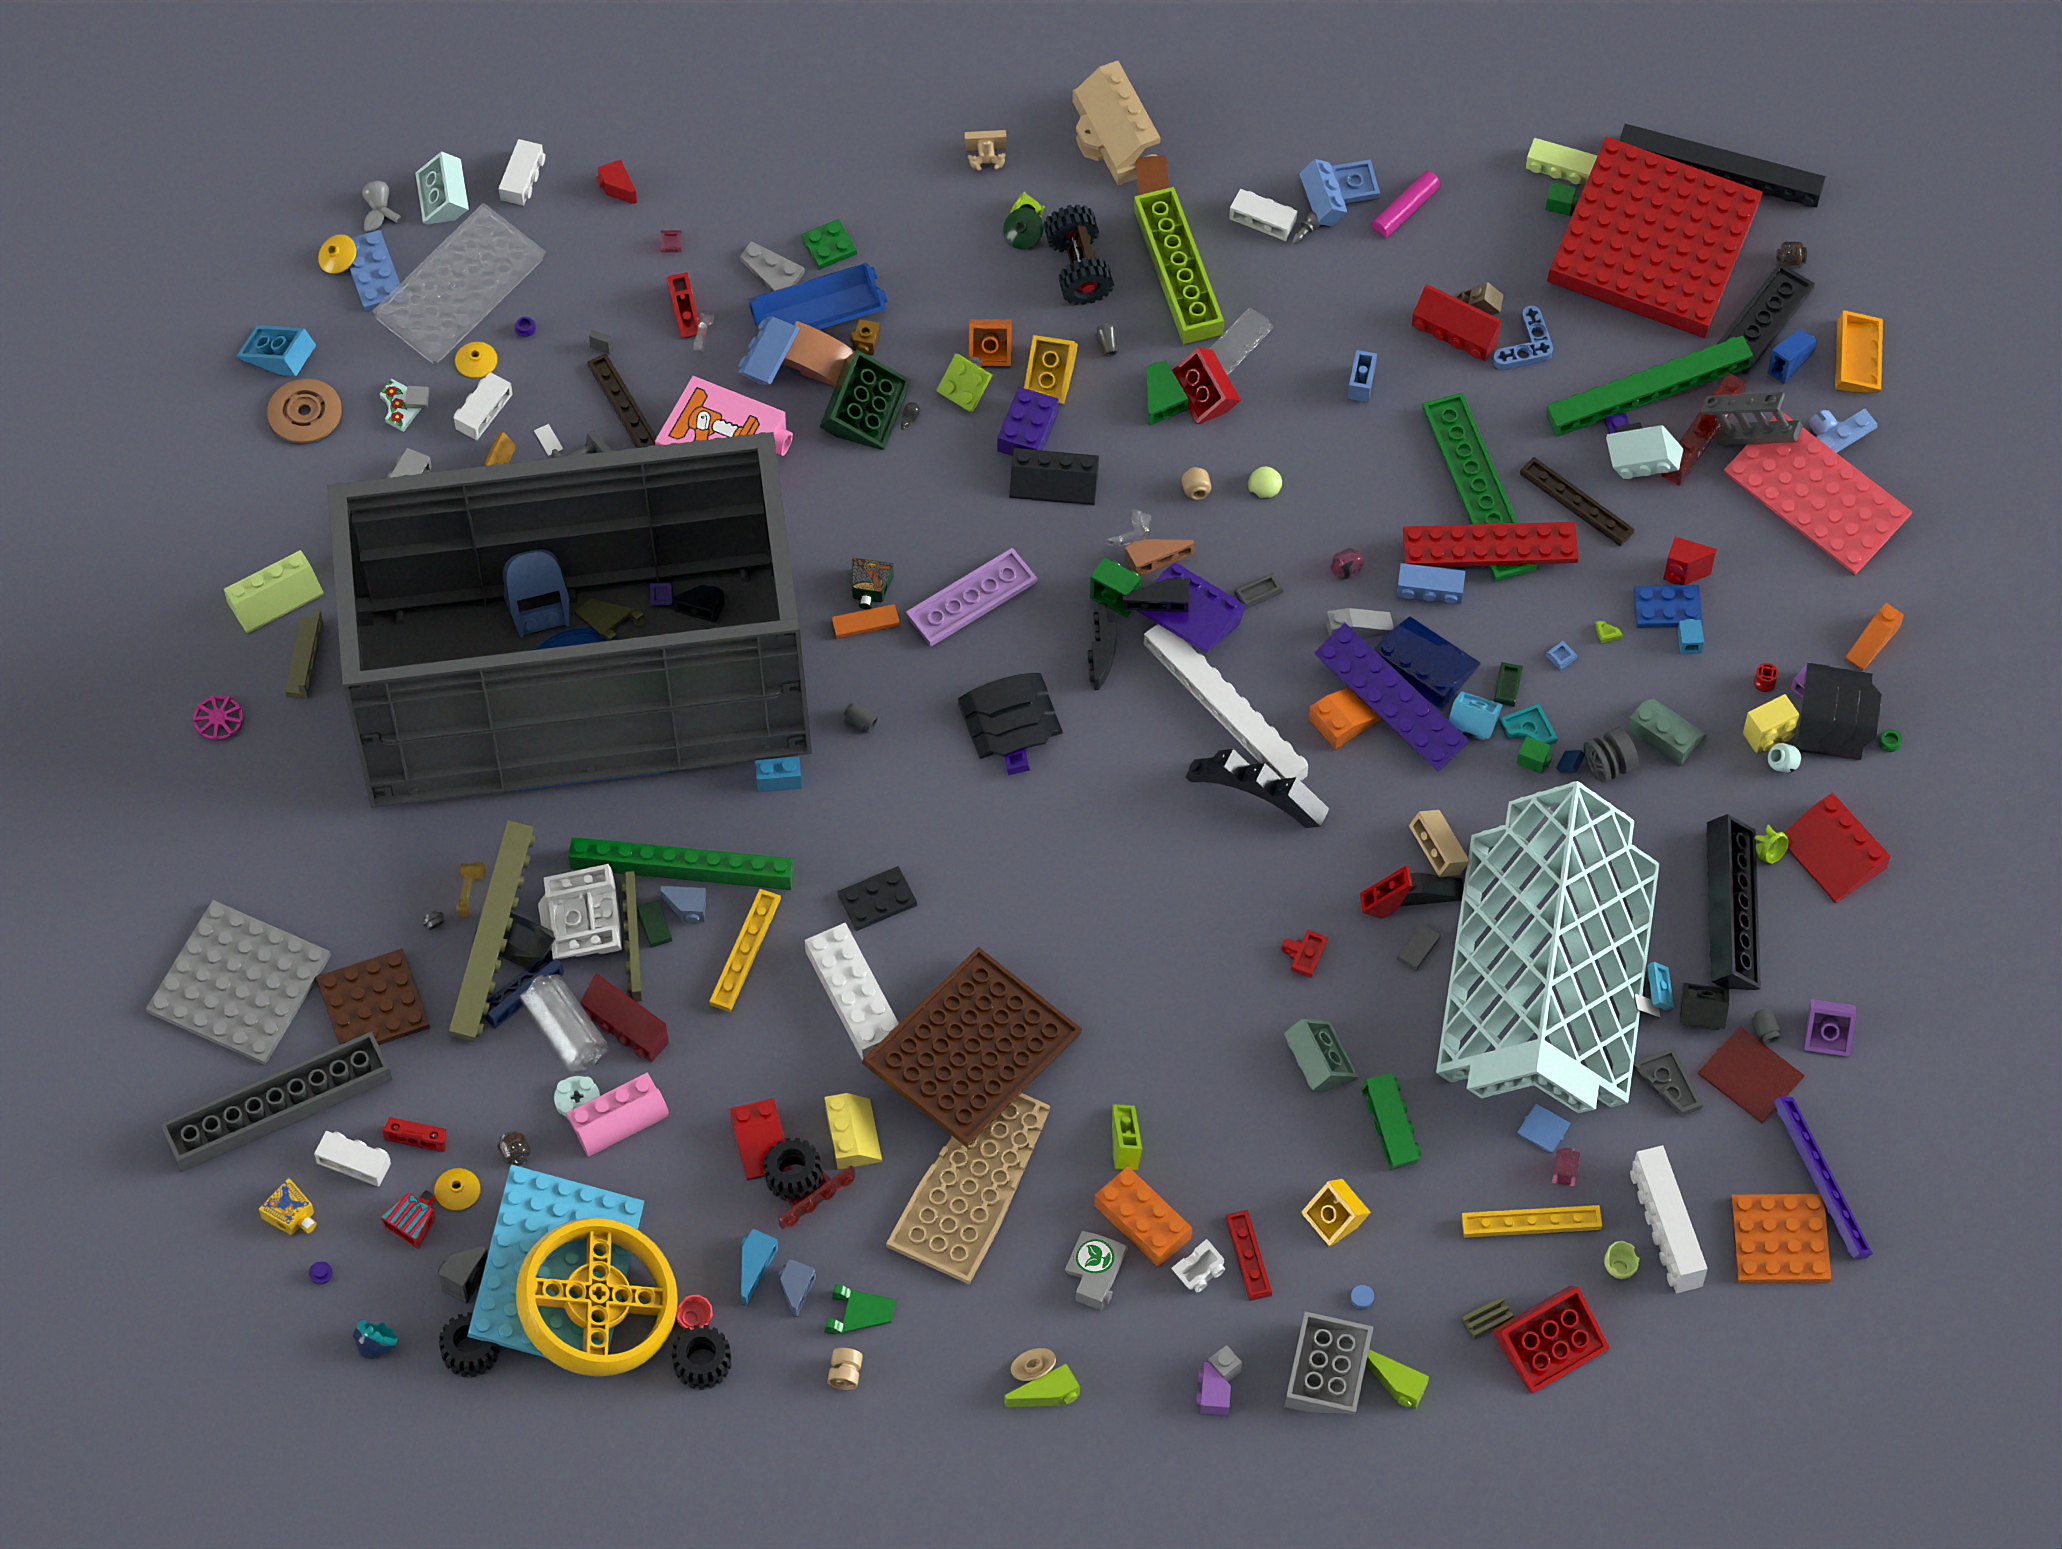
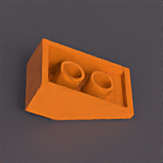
(1341, 717)

